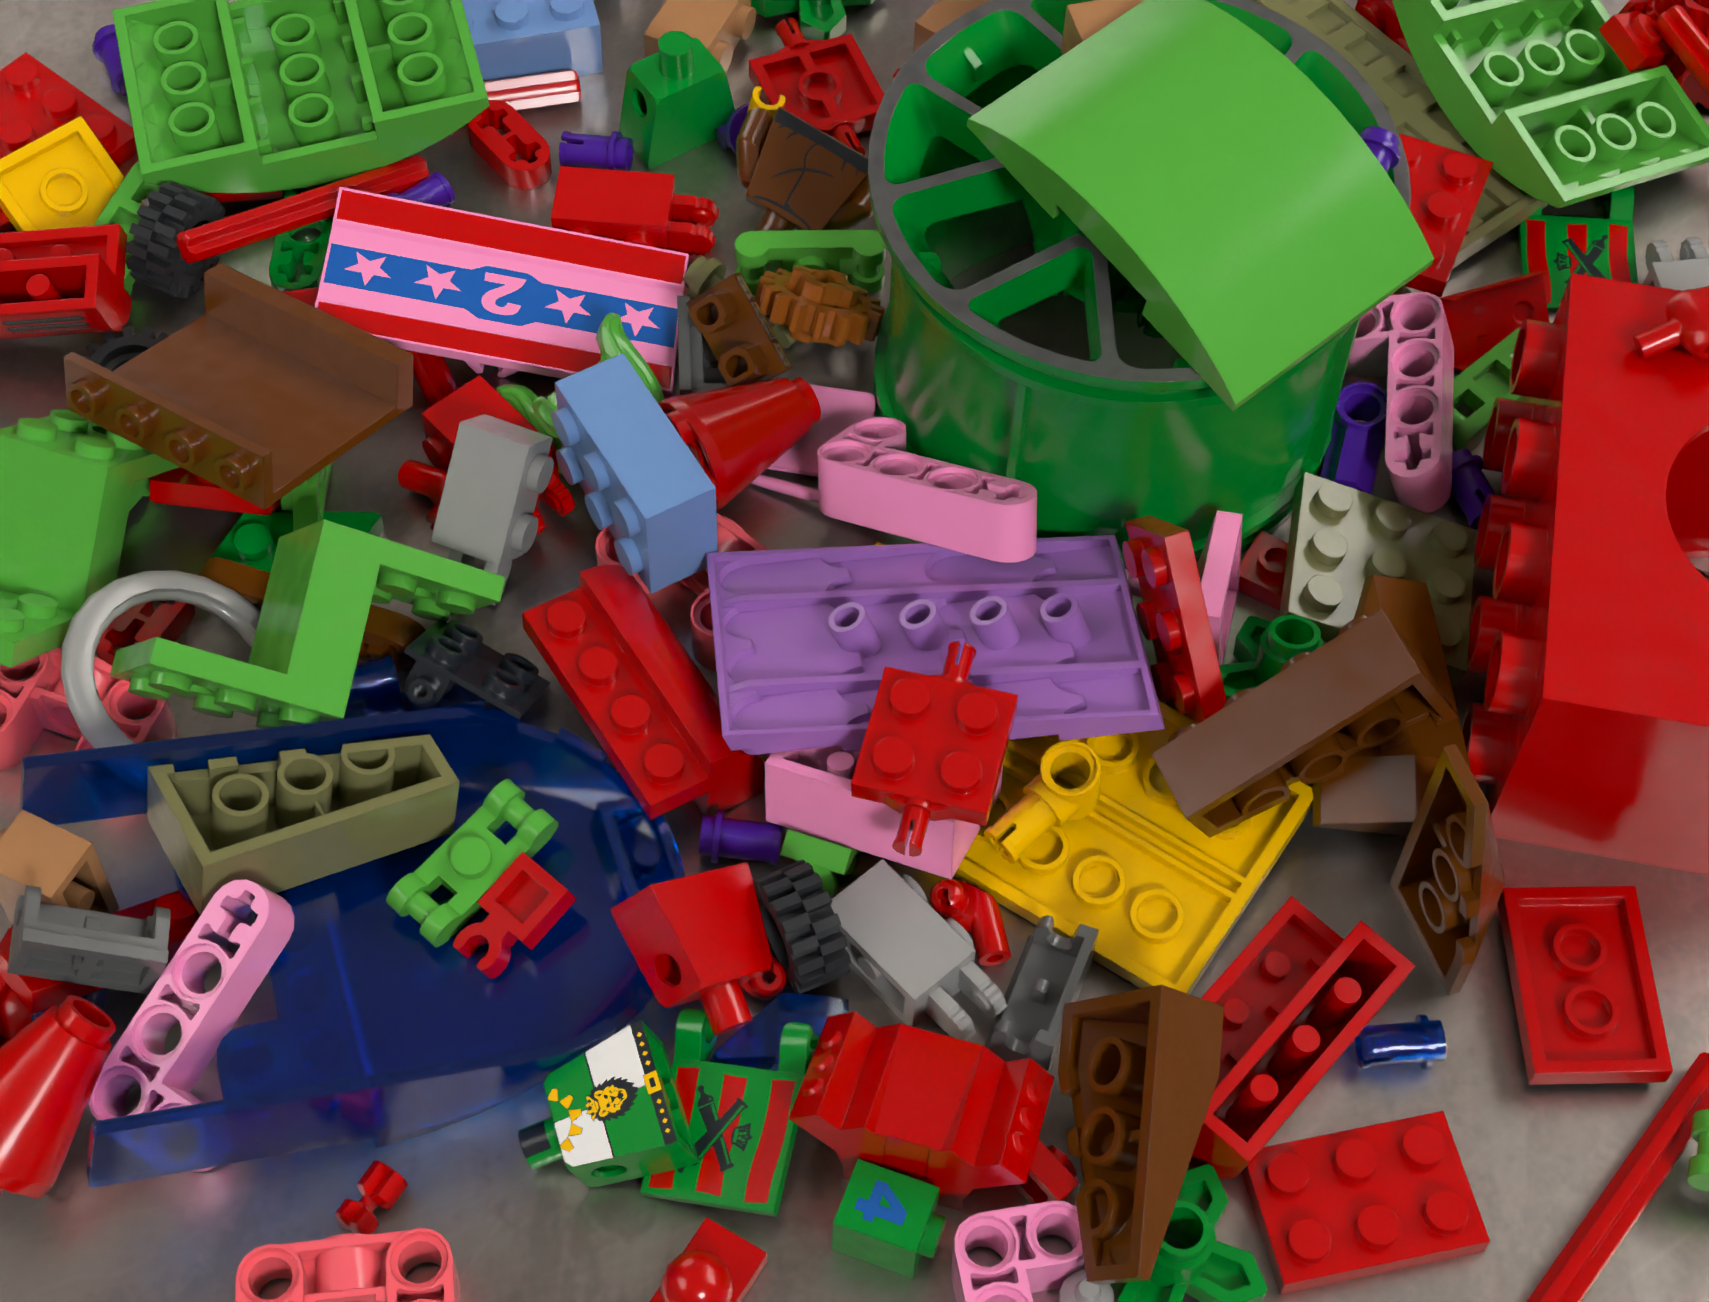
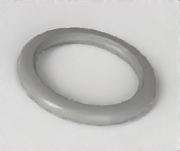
(110, 602)

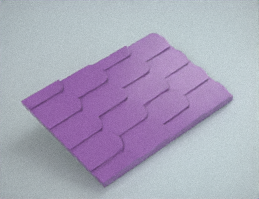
(815, 627)

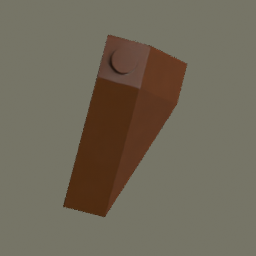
(1386, 789)
(1450, 870)
(1139, 1093)

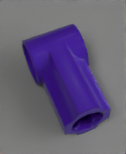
(1355, 445)

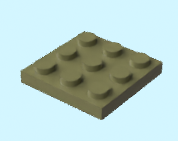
(1350, 534)

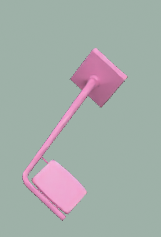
(841, 408)

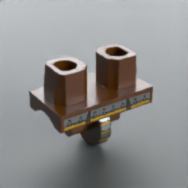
(738, 332)

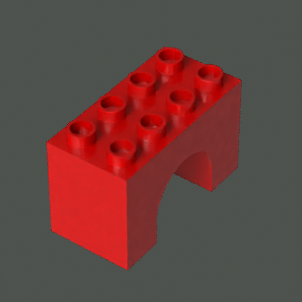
(1595, 609)

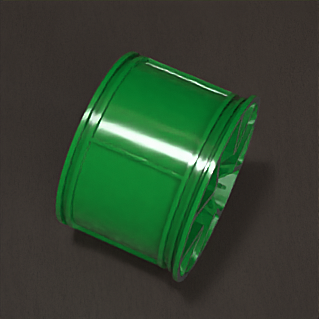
(1093, 432)

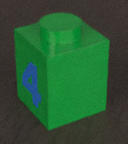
(888, 1219)

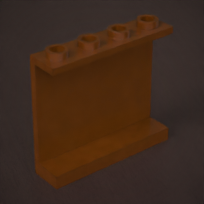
(249, 390)

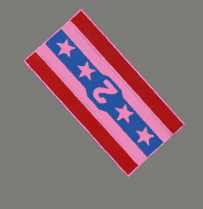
(496, 287)

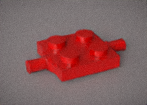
(822, 83)
(934, 747)

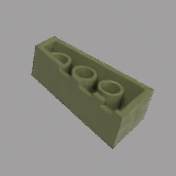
(300, 813)

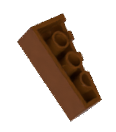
(1302, 724)

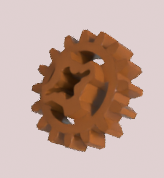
(819, 306)

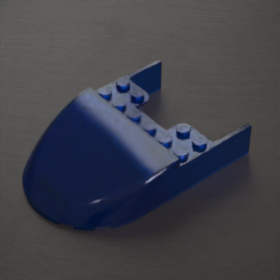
(372, 1017)

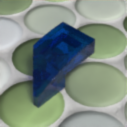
(759, 1041)

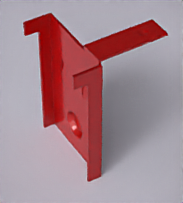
(1491, 313)

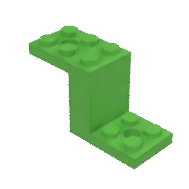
(60, 523)
(308, 627)

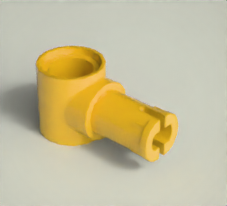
(1046, 802)

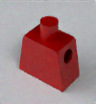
(699, 941)

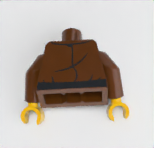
(799, 172)

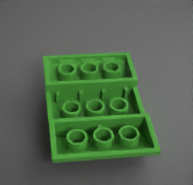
(292, 87)
(1551, 96)
(1211, 187)

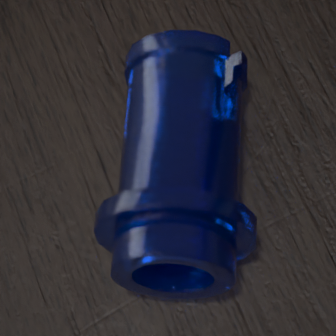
(374, 681)
(1401, 1044)

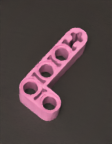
(1414, 348)
(879, 485)
(181, 999)
(1024, 1263)

